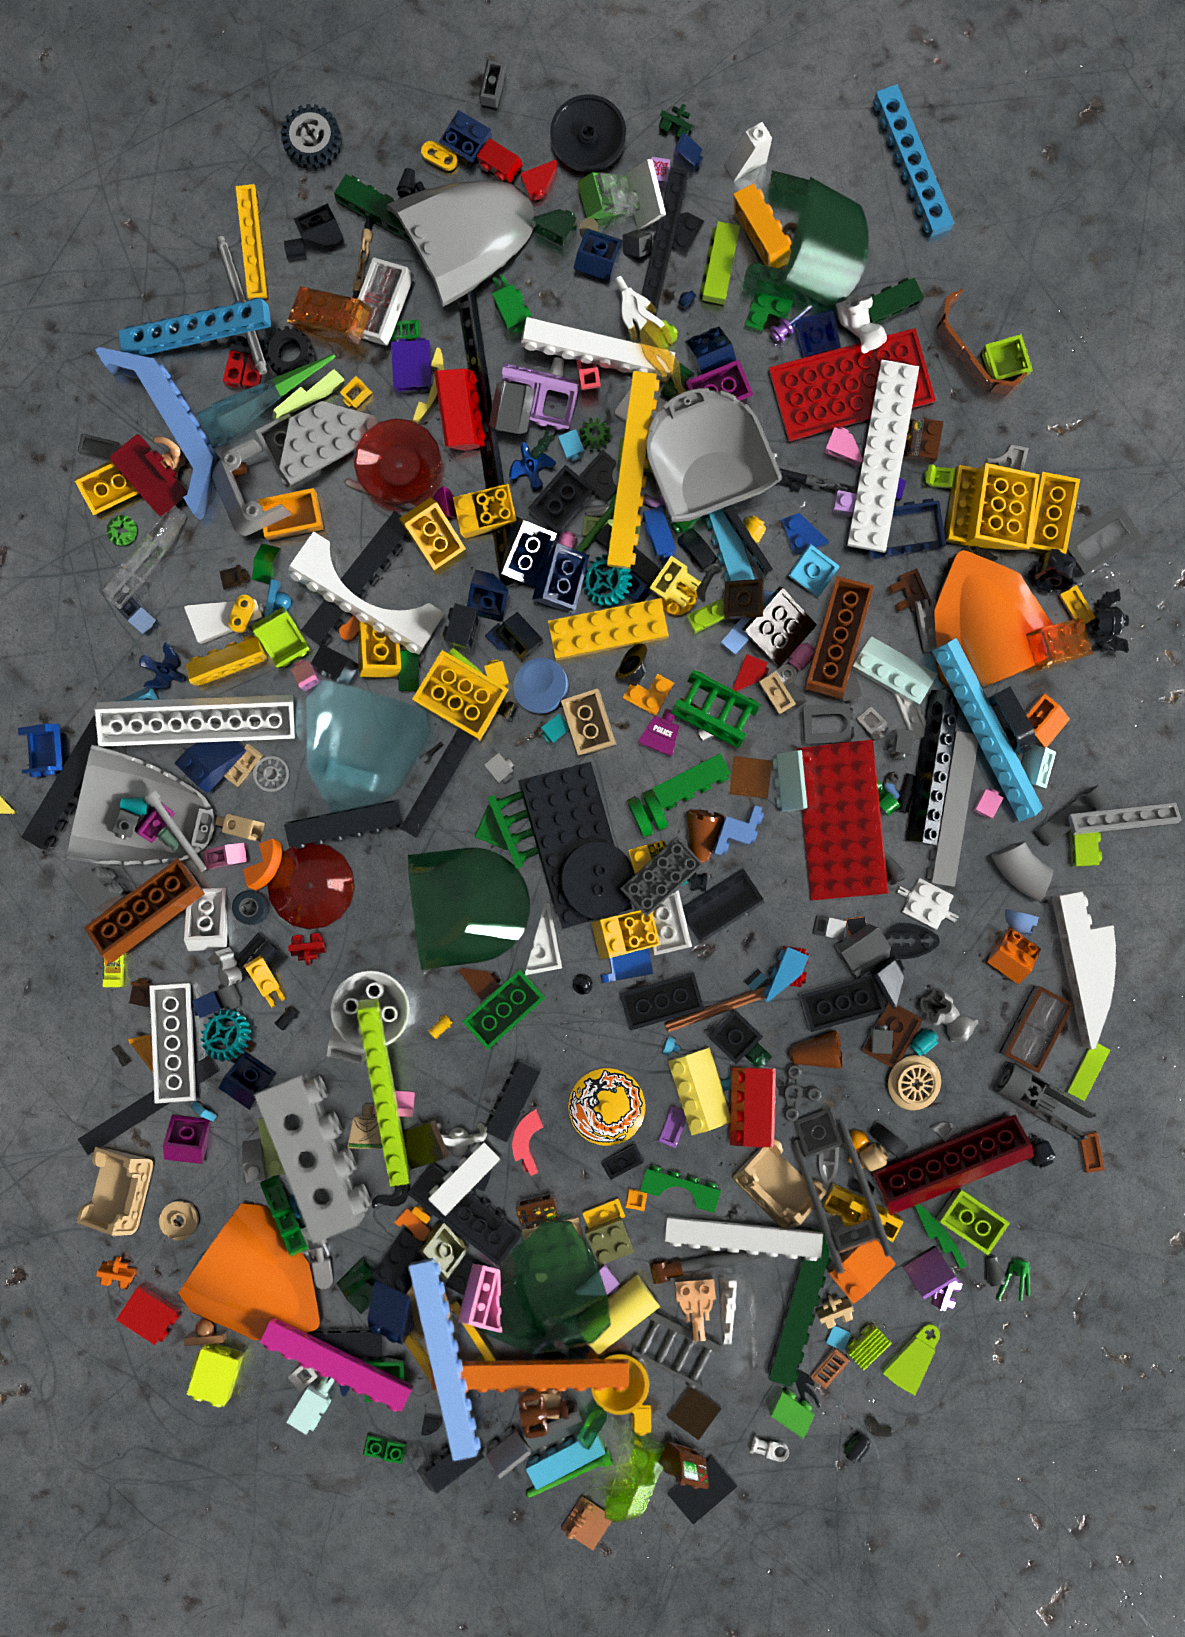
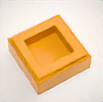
(635, 1199)
(421, 1213)

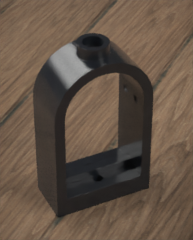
(1013, 720)

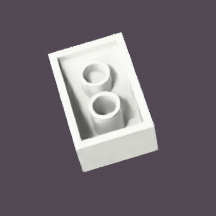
(207, 921)

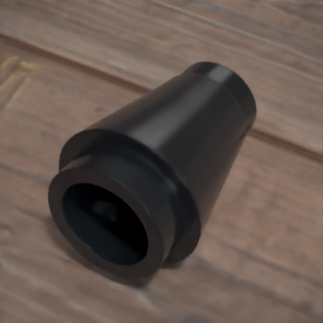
(407, 183)

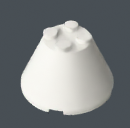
(369, 985)

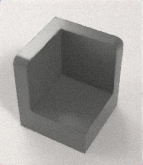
(637, 243)

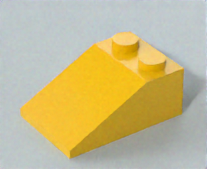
(377, 653)

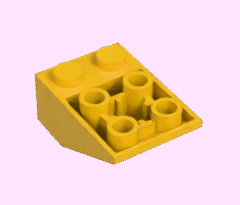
(484, 510)
(624, 934)

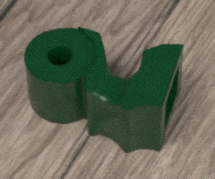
(669, 388)

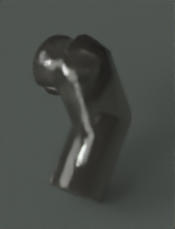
(875, 1428)

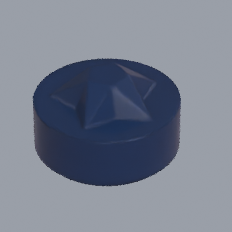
(686, 298)

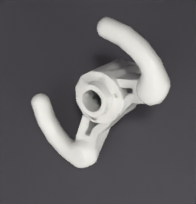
(459, 1140)

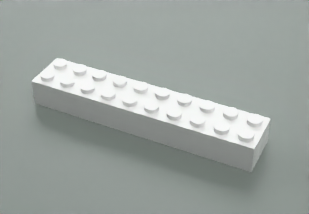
(195, 720)

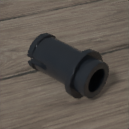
(284, 1020)
(855, 1186)

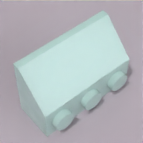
(790, 781)

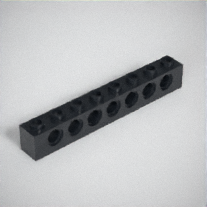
(933, 767)

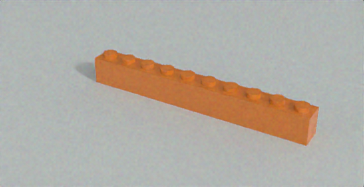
(545, 1374)

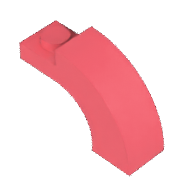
(588, 375)
(520, 1145)

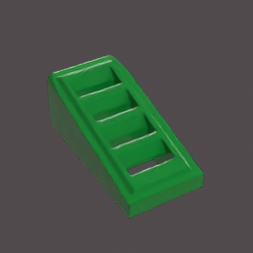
(407, 323)

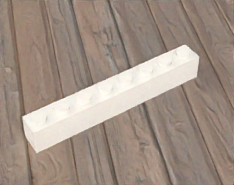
(587, 347)
(744, 1237)

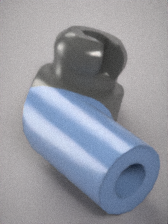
(890, 784)

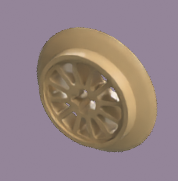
(901, 1069)

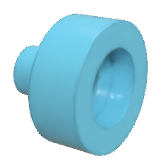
(670, 1046)

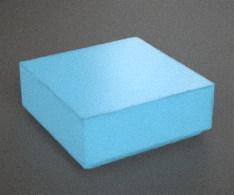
(838, 1337)

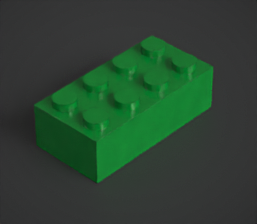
(503, 1009)

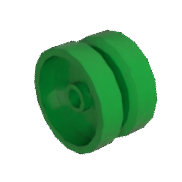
(649, 812)

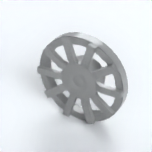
(271, 774)

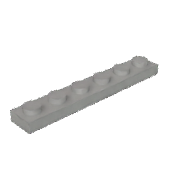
(1124, 818)

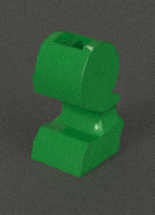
(887, 802)

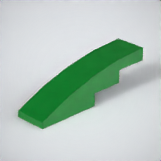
(284, 1215)
(934, 1229)

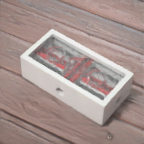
(385, 293)

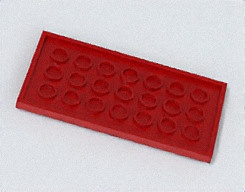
(841, 384)
(843, 821)

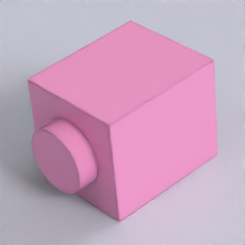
(988, 803)

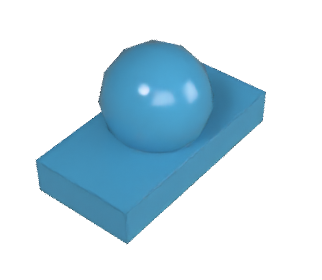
(276, 599)

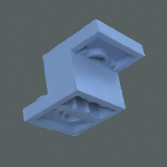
(738, 831)

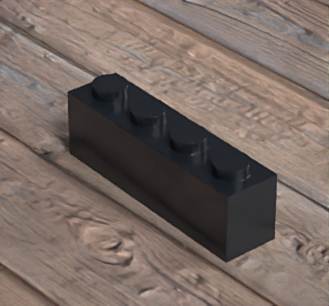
(354, 1342)

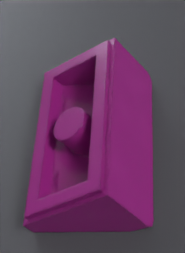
(152, 824)

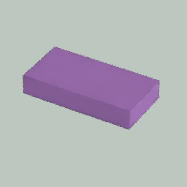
(672, 1126)

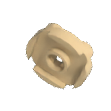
(188, 1226)

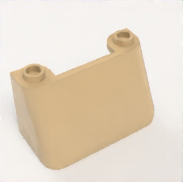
(777, 1186)
(117, 1192)

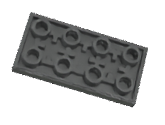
(661, 876)

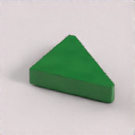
(489, 830)

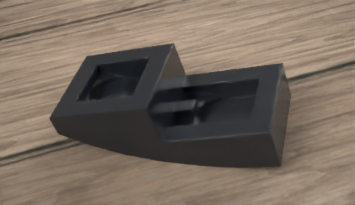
(697, 547)

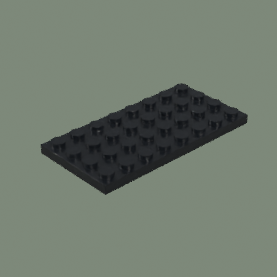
(564, 815)

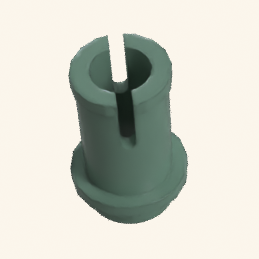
(169, 838)

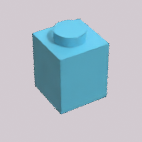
(571, 445)

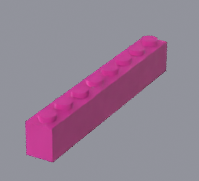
(336, 1364)

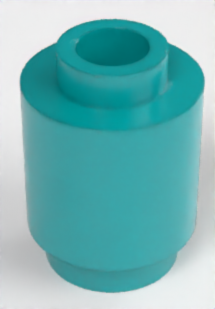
(924, 1042)

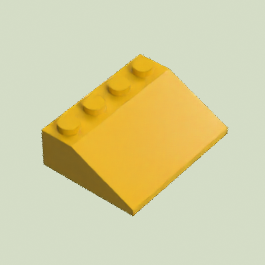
(460, 695)

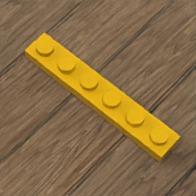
(251, 241)

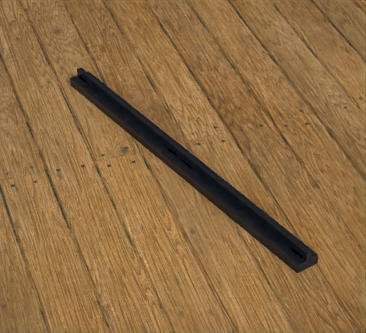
(490, 459)

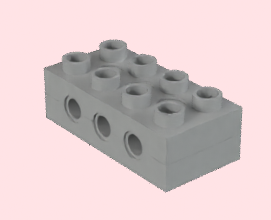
(332, 1166)

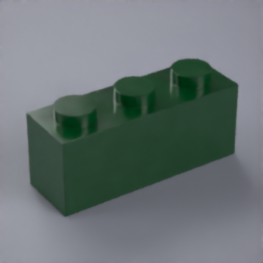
(895, 300)

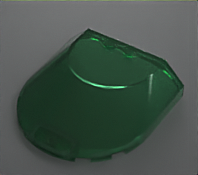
(466, 905)

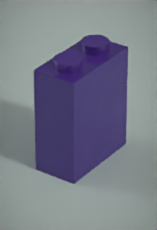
(411, 365)

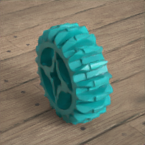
(595, 587)
(231, 1036)

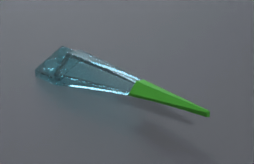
(235, 412)

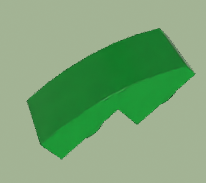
(409, 671)
(384, 1448)

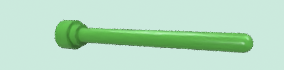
(598, 526)
(604, 1460)

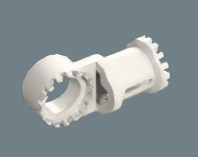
(768, 1449)

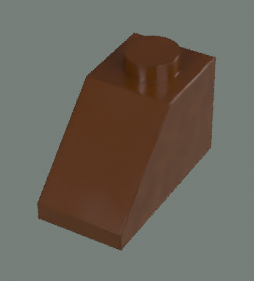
(481, 981)

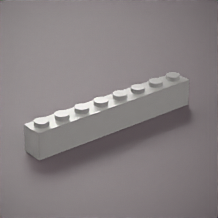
(954, 811)

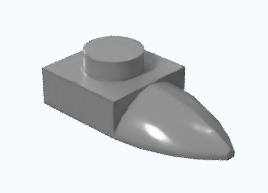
(828, 1164)

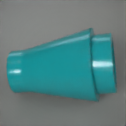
(136, 805)

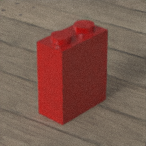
(148, 1314)

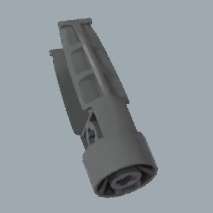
(1014, 1086)

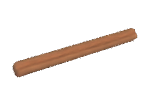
(715, 1009)

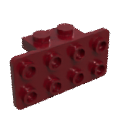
(149, 474)

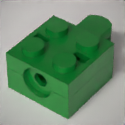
(510, 306)

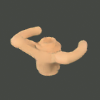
(175, 456)

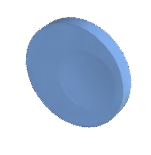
(540, 685)

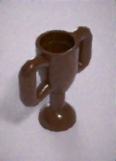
(537, 1414)

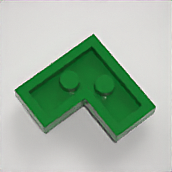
(762, 307)

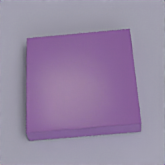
(930, 1273)

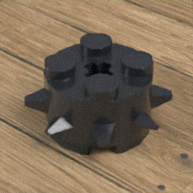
(1055, 571)

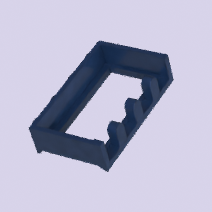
(911, 508)

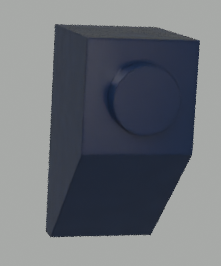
(687, 153)

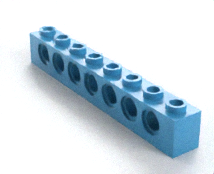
(893, 98)
(203, 332)

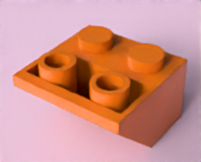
(1046, 719)
(1014, 956)

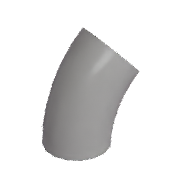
(1024, 870)

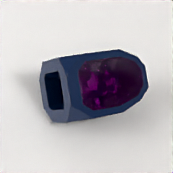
(640, 589)

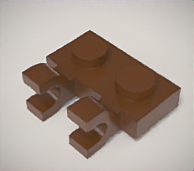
(913, 588)

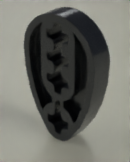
(918, 933)

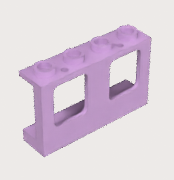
(541, 383)

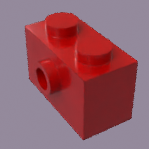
(499, 161)

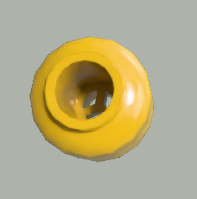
(755, 527)

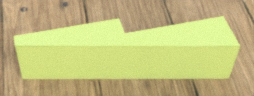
(300, 398)

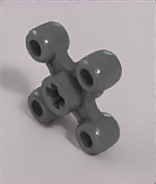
(800, 1093)

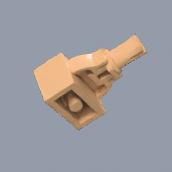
(696, 1299)

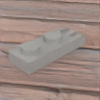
(927, 623)

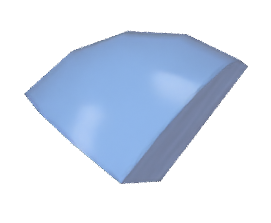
(1021, 921)

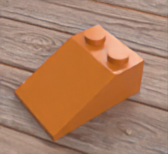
(863, 1270)

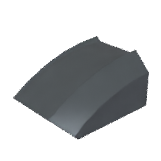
(511, 407)
(864, 949)

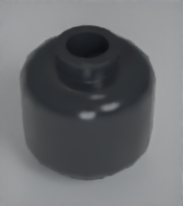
(1042, 1153)

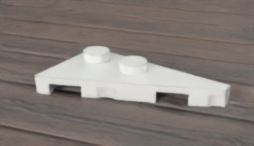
(545, 948)
(727, 1293)

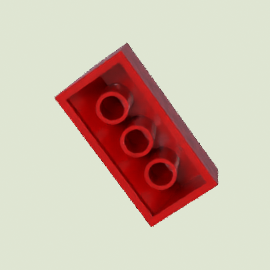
(459, 409)
(752, 1107)

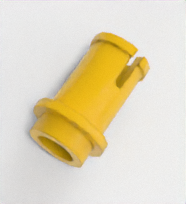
(440, 1026)

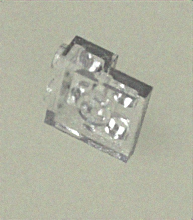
(615, 194)

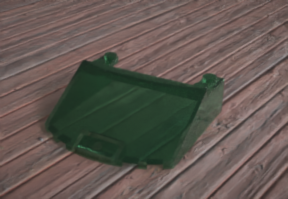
(826, 248)

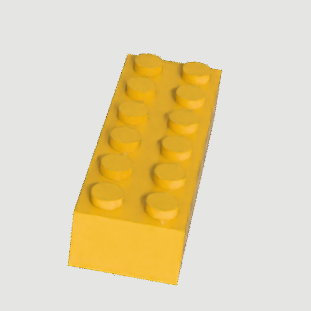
(608, 629)

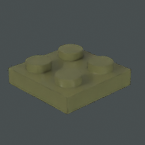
(609, 1241)

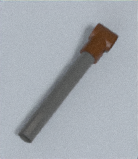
(664, 1270)

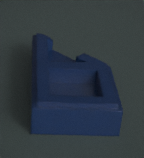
(496, 640)

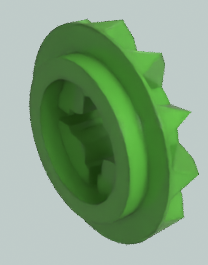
(124, 538)

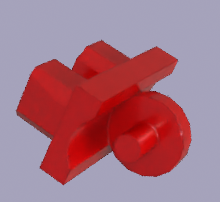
(307, 951)

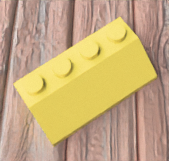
(700, 1091)

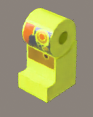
(114, 973)

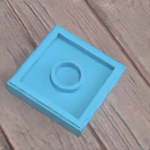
(813, 570)

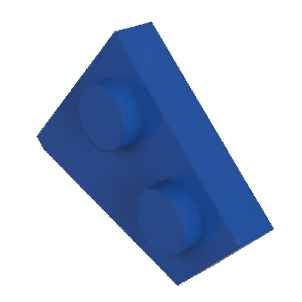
(801, 533)

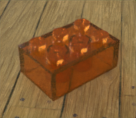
(1059, 643)

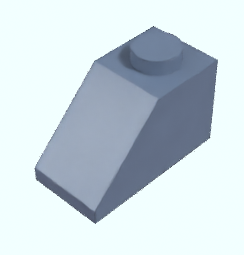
(137, 615)

